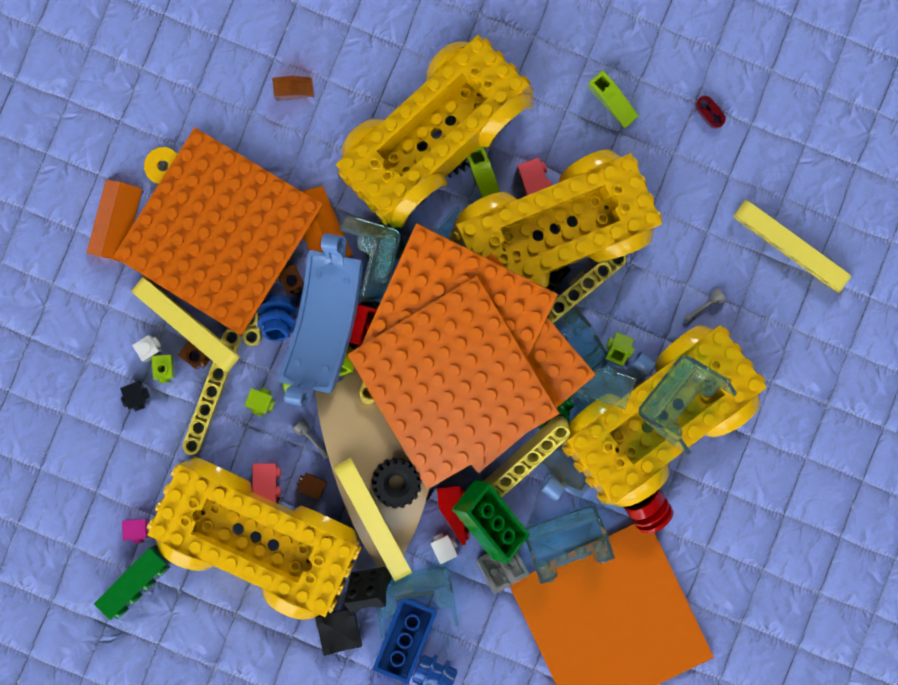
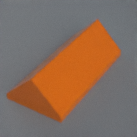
(113, 218)
(323, 223)

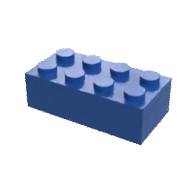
(405, 639)

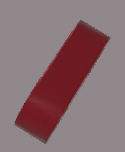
(714, 109)

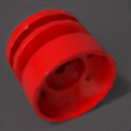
(651, 513)

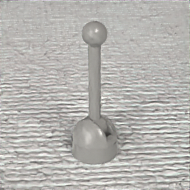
(716, 297)
(301, 428)

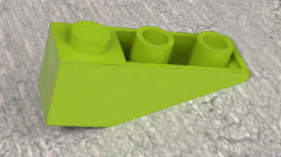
(612, 99)
(483, 172)

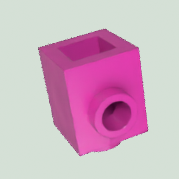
(135, 530)

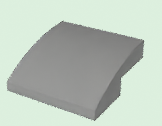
(502, 575)

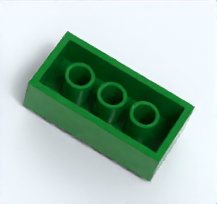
(491, 521)
(132, 582)

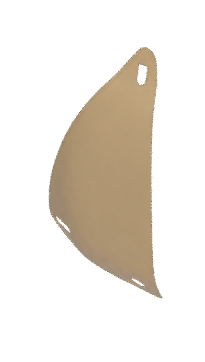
(363, 434)

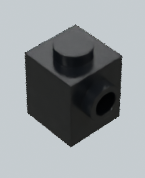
(135, 396)

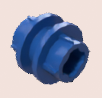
(276, 318)
(432, 673)

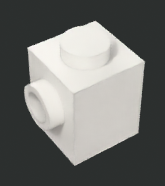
(147, 347)
(444, 547)

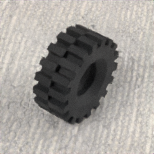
(398, 497)

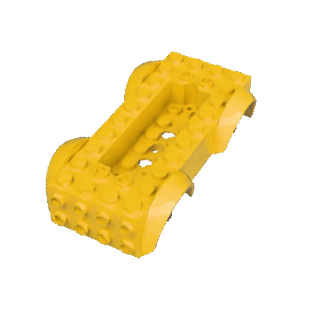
(461, 82)
(598, 190)
(633, 464)
(197, 533)

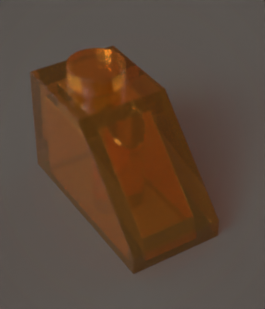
(292, 87)

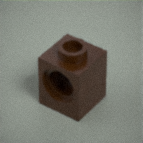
(292, 271)
(186, 354)
(311, 485)

